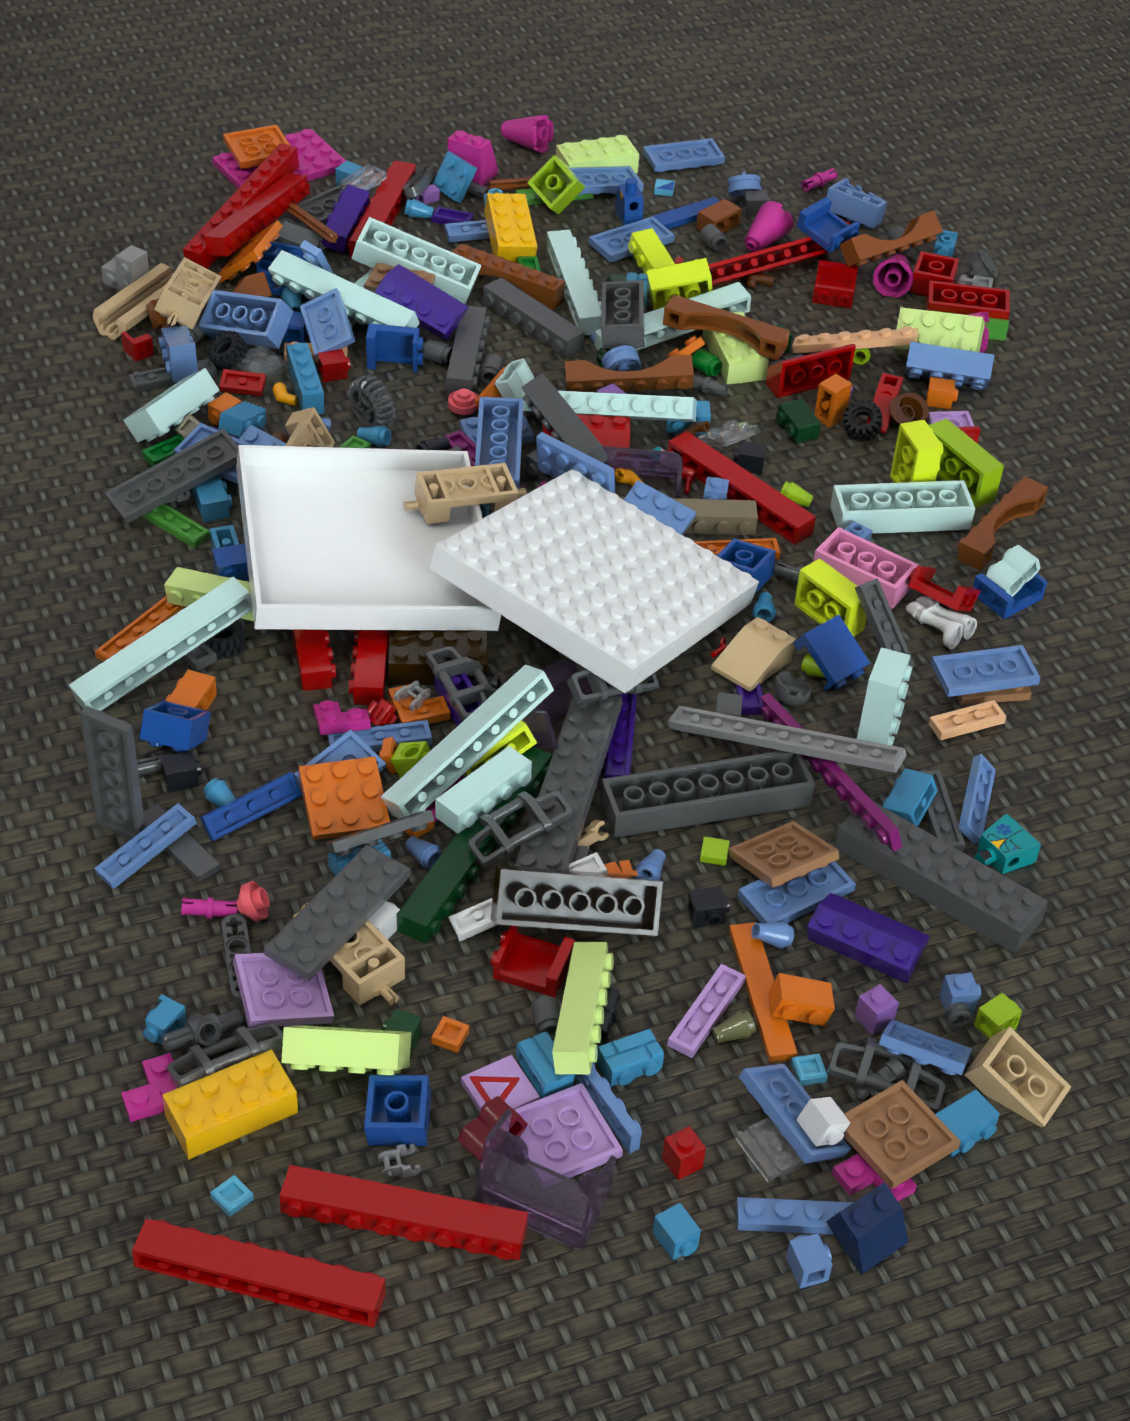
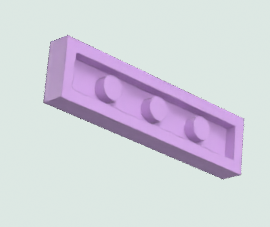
(706, 1011)

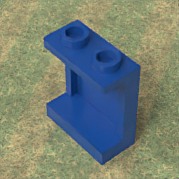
(825, 226)
(393, 345)
(1002, 602)
(834, 652)

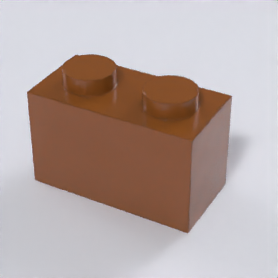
(721, 214)

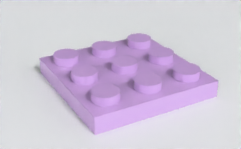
(280, 995)
(568, 1132)

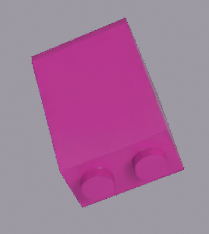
(477, 152)

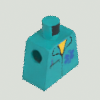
(1007, 846)

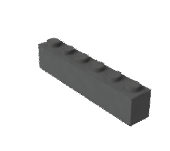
(533, 317)
(468, 350)
(560, 417)

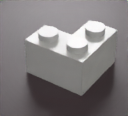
(125, 268)

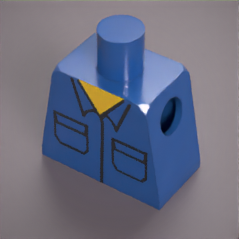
(629, 202)

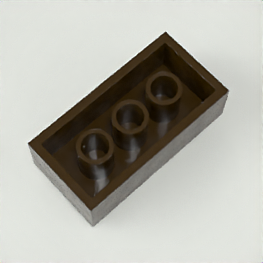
(410, 648)

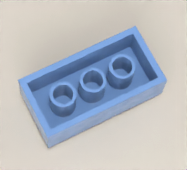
(255, 318)
(949, 363)

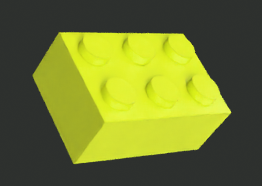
(681, 279)
(916, 454)
(827, 593)

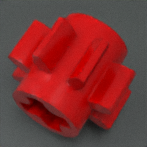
(382, 712)

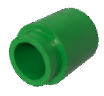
(706, 362)

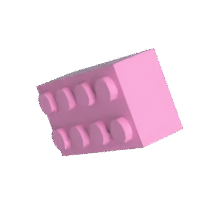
(866, 561)

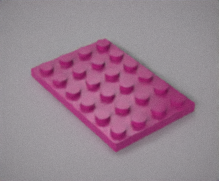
(314, 157)

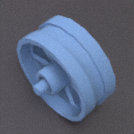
(739, 183)
(622, 359)

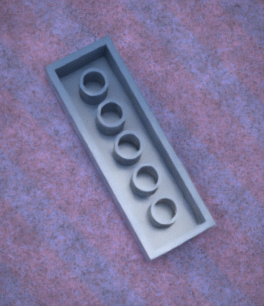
(500, 434)

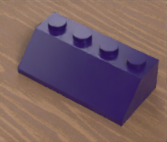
(434, 308)
(867, 937)

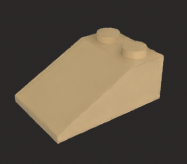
(755, 654)
(1018, 1077)

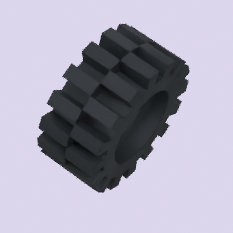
(227, 350)
(862, 409)
(226, 646)

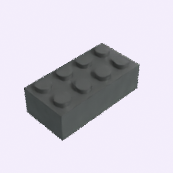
(623, 314)

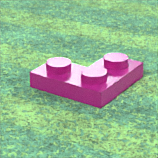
(332, 720)
(148, 1098)
(857, 1174)

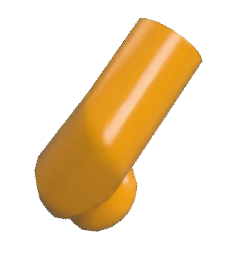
(281, 394)
(626, 476)

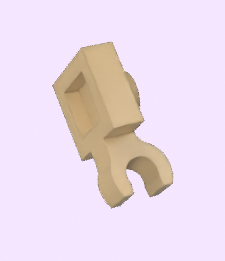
(590, 834)

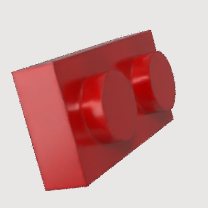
(242, 382)

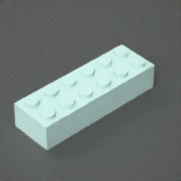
(392, 247)
(904, 506)

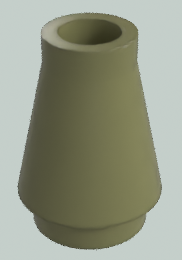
(734, 1028)

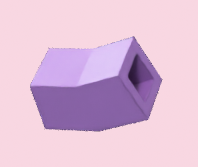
(429, 195)

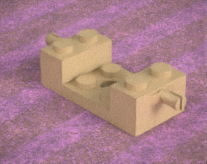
(187, 293)
(308, 430)
(444, 489)
(369, 965)

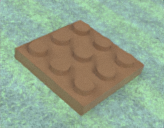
(783, 854)
(898, 1134)

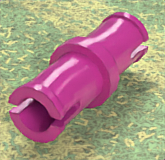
(819, 180)
(208, 907)

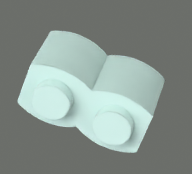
(514, 377)
(1014, 569)

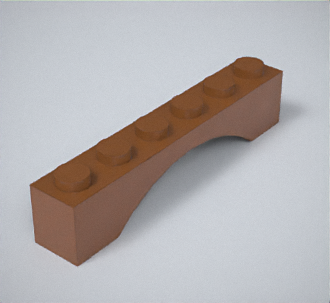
(864, 247)
(252, 285)
(538, 285)
(762, 337)
(672, 373)
(1021, 501)

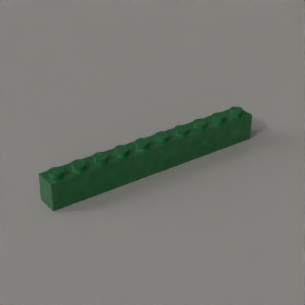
(458, 866)

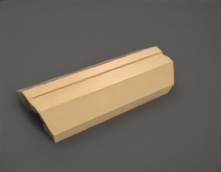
(129, 304)

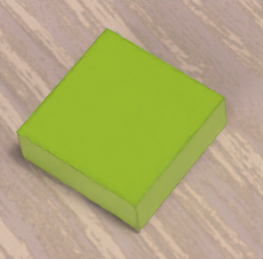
(714, 851)

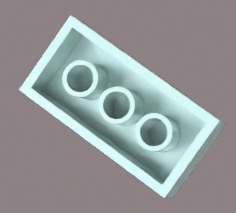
(172, 406)
(884, 697)

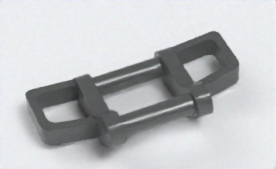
(458, 666)
(599, 687)
(524, 800)
(241, 1037)
(861, 1077)

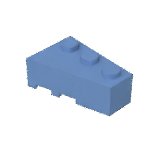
(856, 204)
(178, 352)

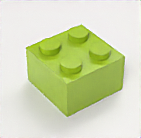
(556, 184)

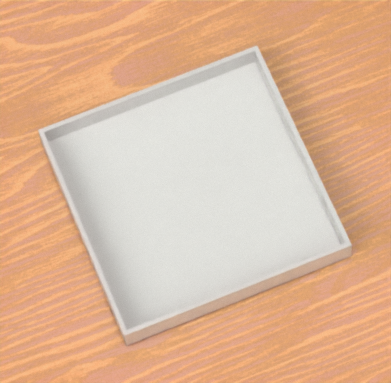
(340, 549)
(594, 578)

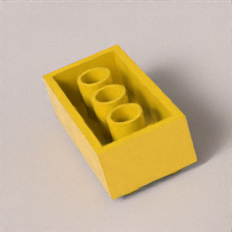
(510, 226)
(230, 1104)

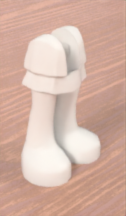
(951, 623)

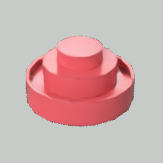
(462, 402)
(253, 901)

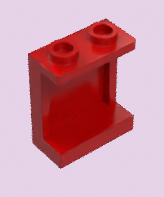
(835, 284)
(961, 600)
(531, 962)

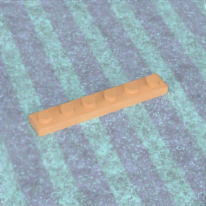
(862, 339)

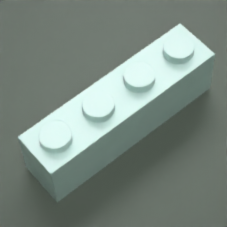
(483, 789)

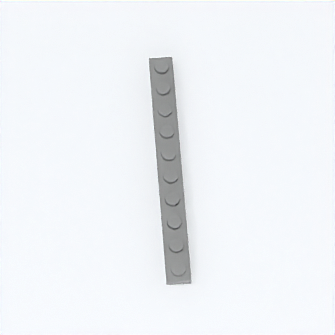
(788, 739)

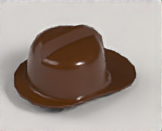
(908, 408)

